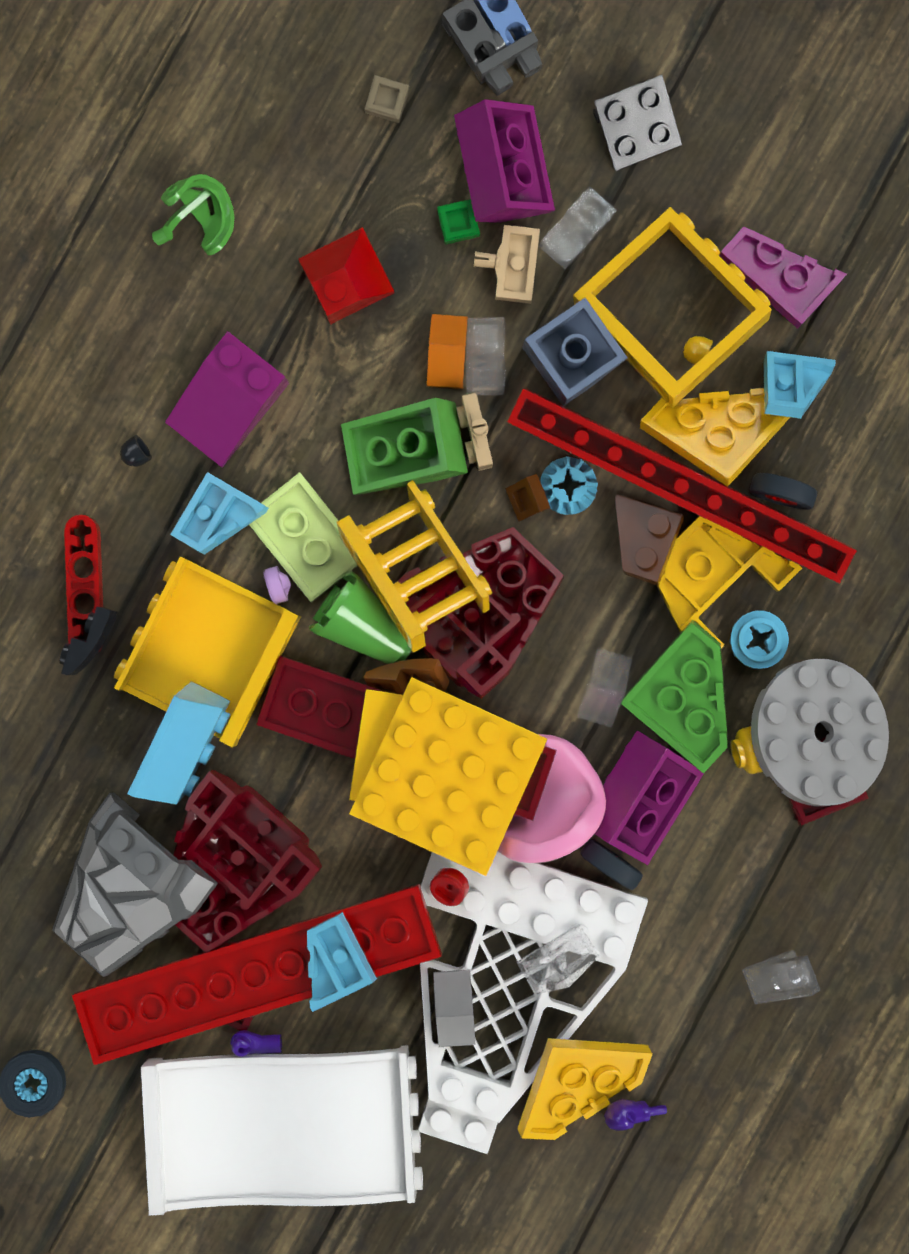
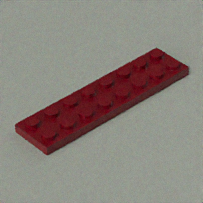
(329, 714)

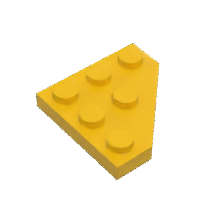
(715, 430)
(577, 1081)

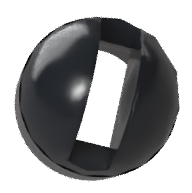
(135, 452)

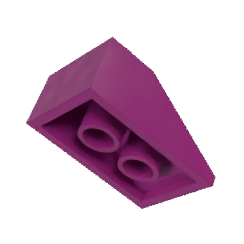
(226, 399)

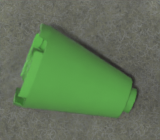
(359, 622)

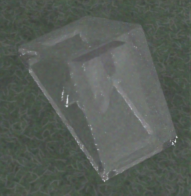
(605, 687)
(559, 961)

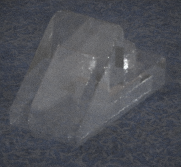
(781, 978)

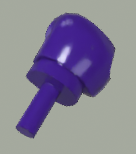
(625, 1113)

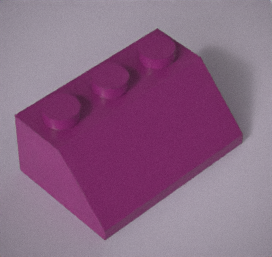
(503, 161)
(645, 797)

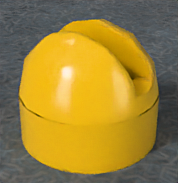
(696, 348)

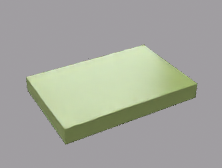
(304, 537)

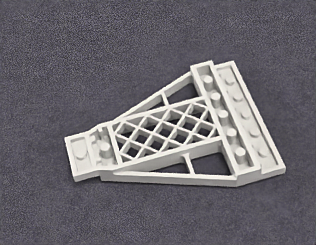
(539, 906)

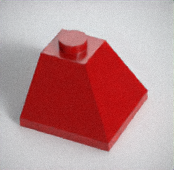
(346, 275)

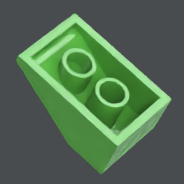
(404, 445)

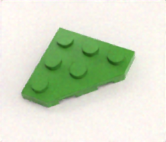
(685, 697)

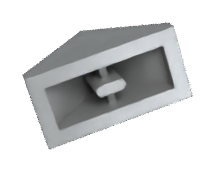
(454, 1008)

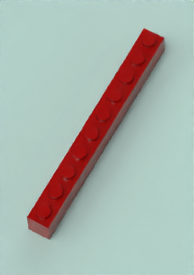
(682, 485)

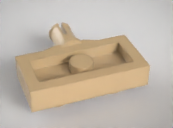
(513, 263)
(471, 417)

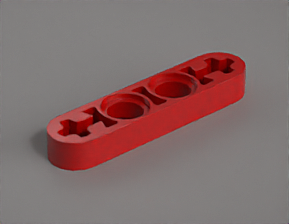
(74, 584)

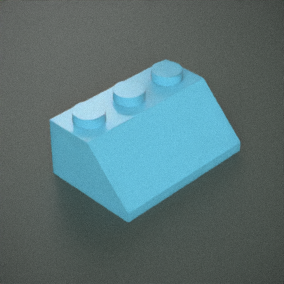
(181, 745)

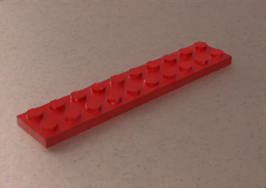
(245, 977)

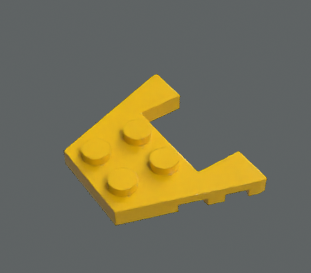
(708, 562)

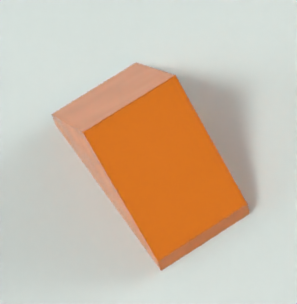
(447, 351)

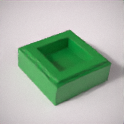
(458, 222)

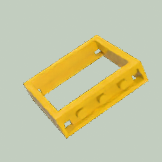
(730, 275)

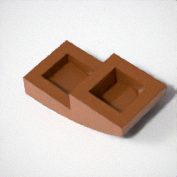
(396, 675)

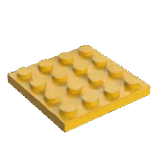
(448, 776)

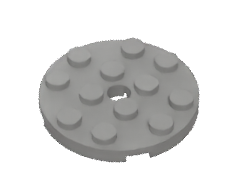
(786, 739)

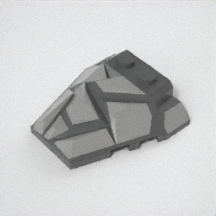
(125, 890)

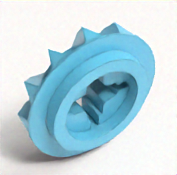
(580, 473)
(775, 644)

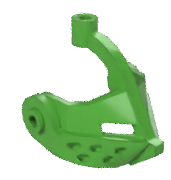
(216, 226)

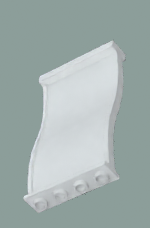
(281, 1130)

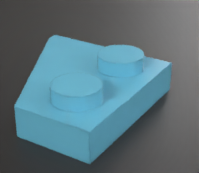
(793, 382)
(215, 514)
(335, 962)

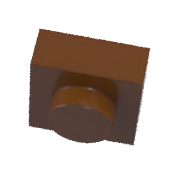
(527, 497)

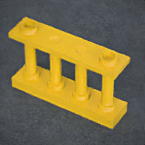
(396, 595)

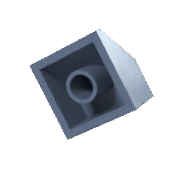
(573, 351)

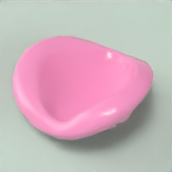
(567, 811)

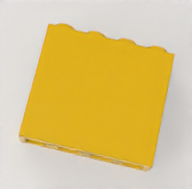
(207, 635)

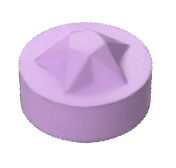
(277, 584)

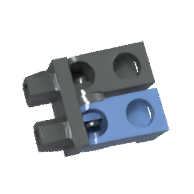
(492, 39)

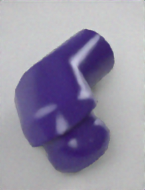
(250, 1043)

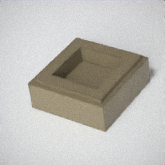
(386, 99)

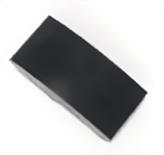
(80, 651)

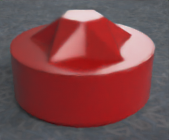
(449, 886)

